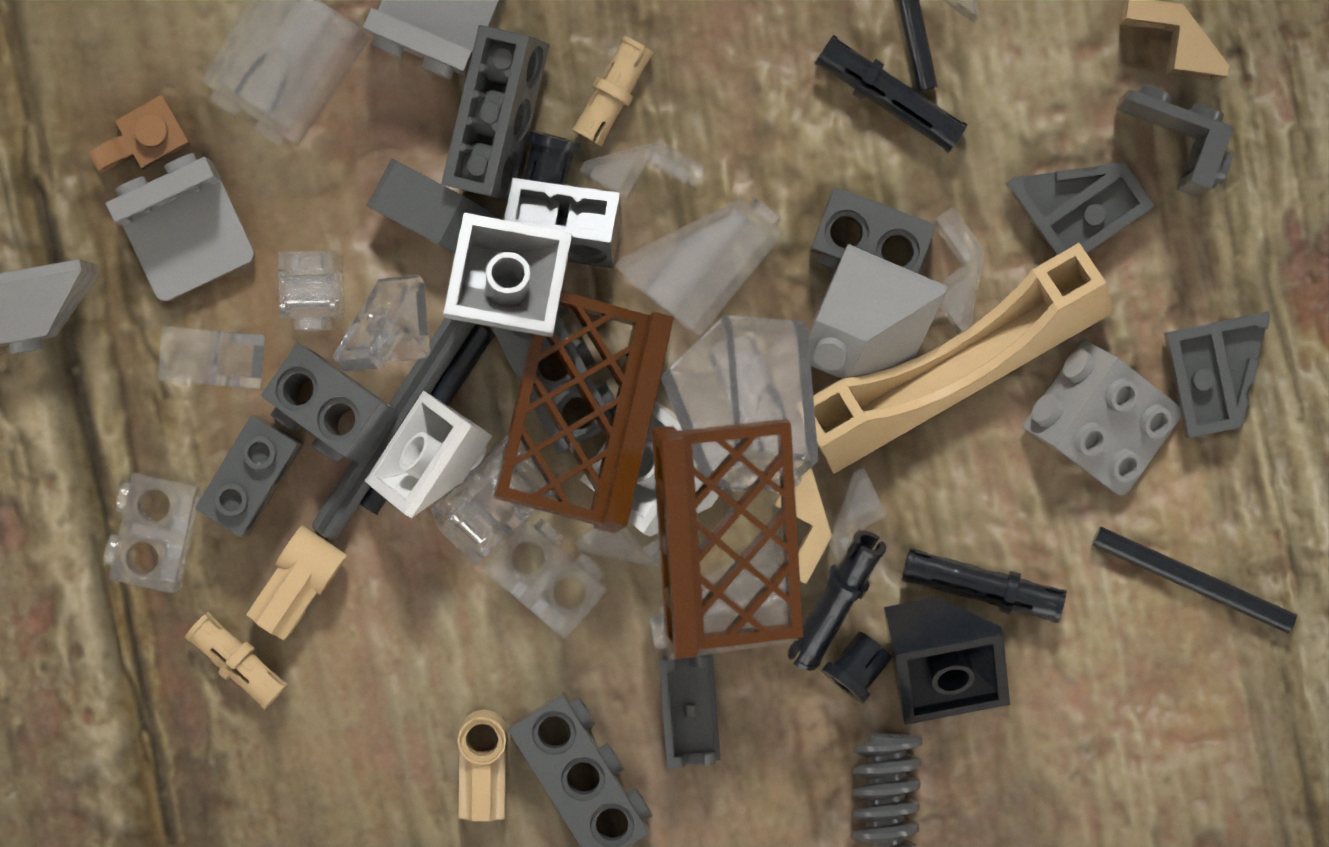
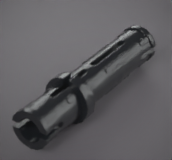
(890, 93)
(844, 586)
(994, 588)

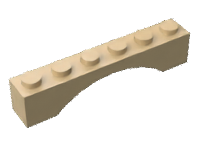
(1036, 316)

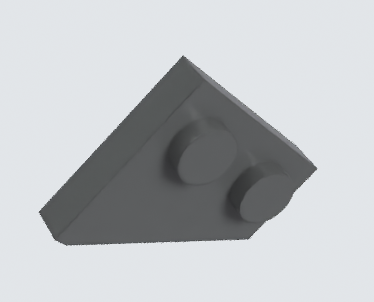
(1081, 204)
(1215, 371)

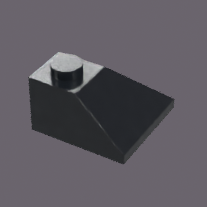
(945, 660)

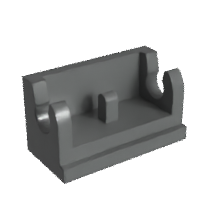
(689, 711)

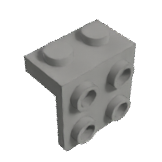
(431, 29)
(182, 226)
(1103, 417)

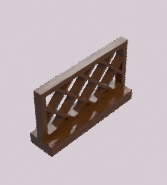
(625, 432)
(680, 543)

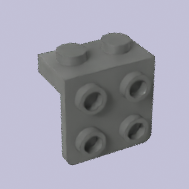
(1208, 158)

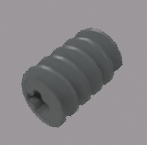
(887, 790)

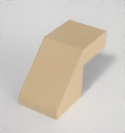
(1190, 48)
(811, 510)

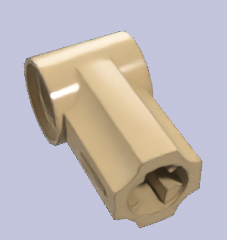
(302, 572)
(482, 771)

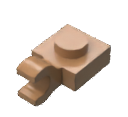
(147, 134)

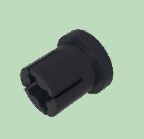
(550, 157)
(858, 666)

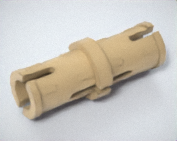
(612, 91)
(236, 660)

